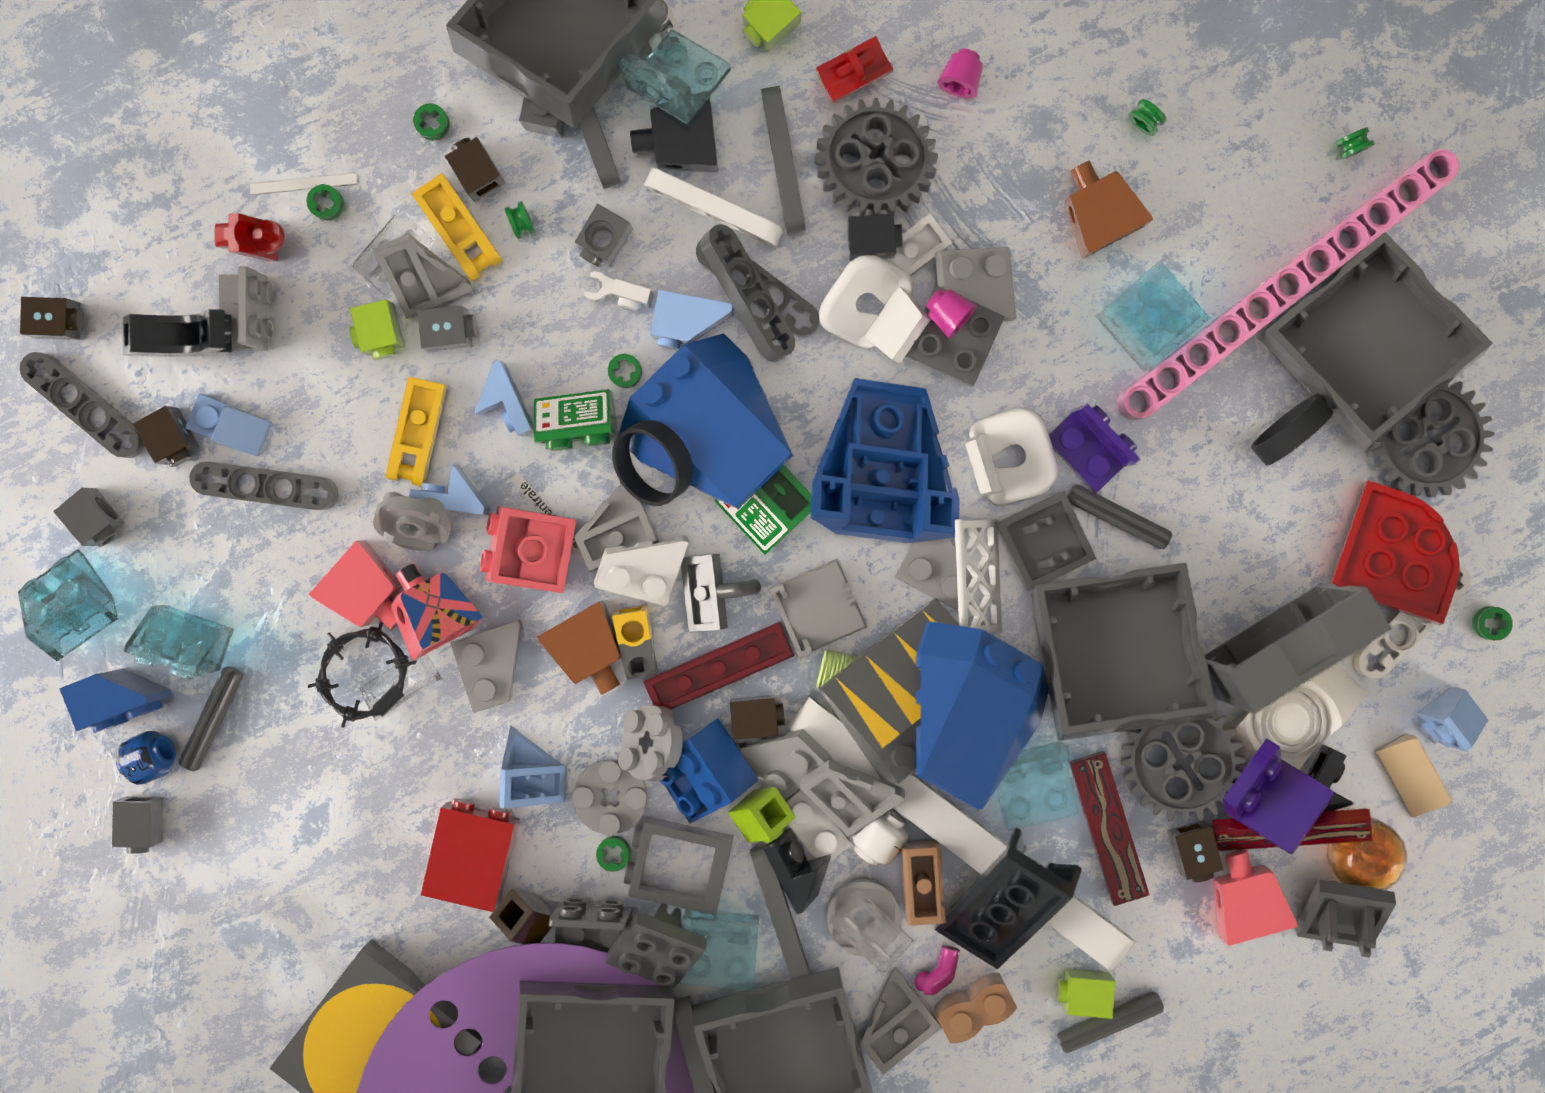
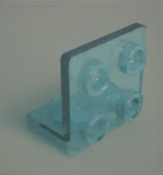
(675, 75)
(1038, 787)
(729, 949)

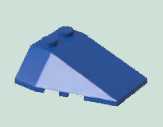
(719, 414)
(885, 468)
(976, 709)

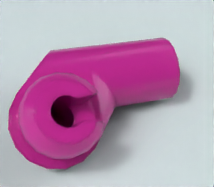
(942, 976)

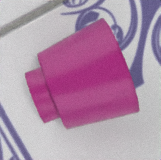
(962, 74)
(950, 311)

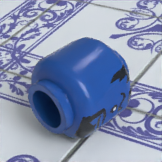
(145, 757)

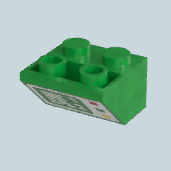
(575, 418)
(772, 510)

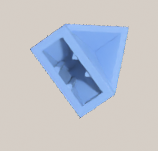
(529, 774)

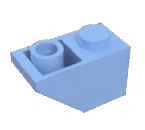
(1453, 719)

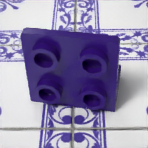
(1092, 446)
(1276, 799)

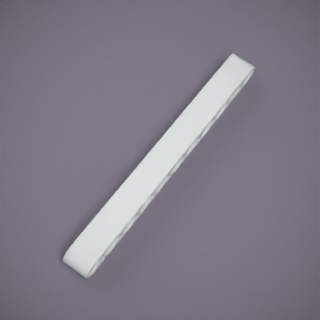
(962, 834)

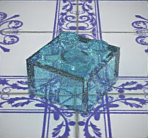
(1152, 316)

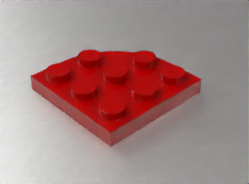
(1400, 554)

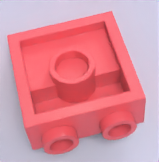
(528, 549)

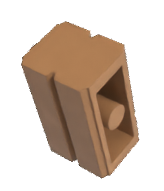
(922, 882)

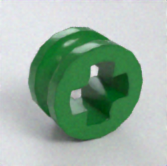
(433, 110)
(1147, 117)
(1355, 143)
(315, 208)
(519, 220)
(614, 365)
(1484, 613)
(614, 864)

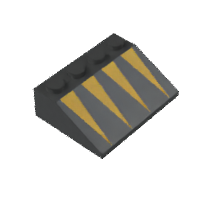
(879, 695)

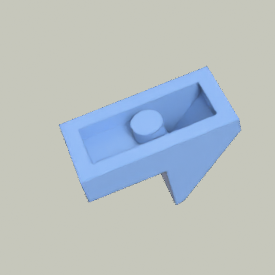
(501, 391)
(228, 425)
(461, 494)

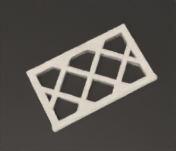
(990, 558)

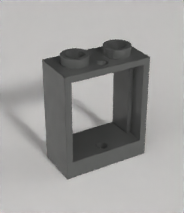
(635, 870)

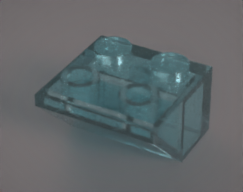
(66, 606)
(180, 642)

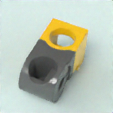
(635, 641)

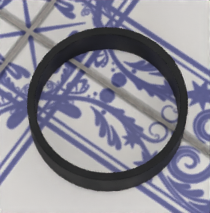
(1292, 429)
(675, 449)

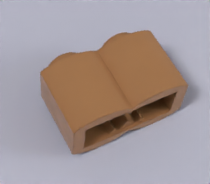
(967, 1011)

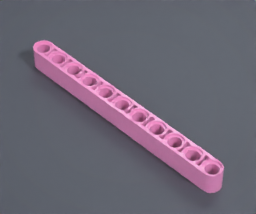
(1299, 272)

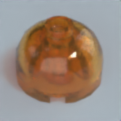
(1373, 862)

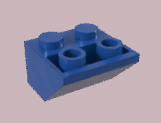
(111, 699)
(708, 772)

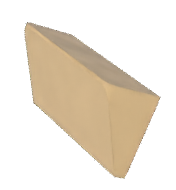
(1413, 775)

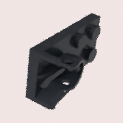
(1008, 903)

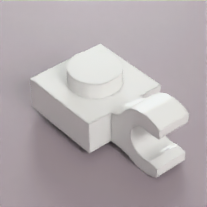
(629, 295)

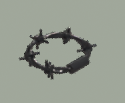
(388, 700)

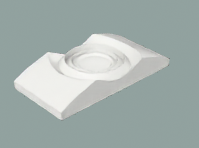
(1300, 718)

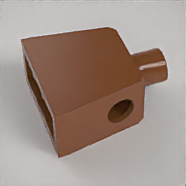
(1103, 209)
(585, 647)

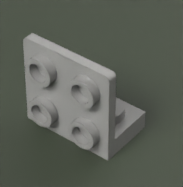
(247, 301)

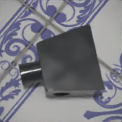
(679, 144)

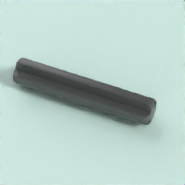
(1119, 516)
(210, 718)
(1099, 1028)

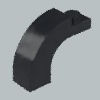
(178, 335)

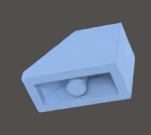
(685, 318)

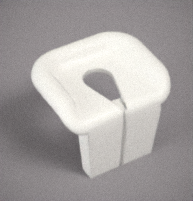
(897, 323)
(1017, 483)

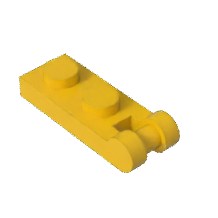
(455, 225)
(416, 430)

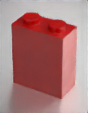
(470, 855)

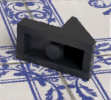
(1328, 769)
(797, 875)

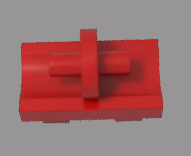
(854, 69)
(250, 236)

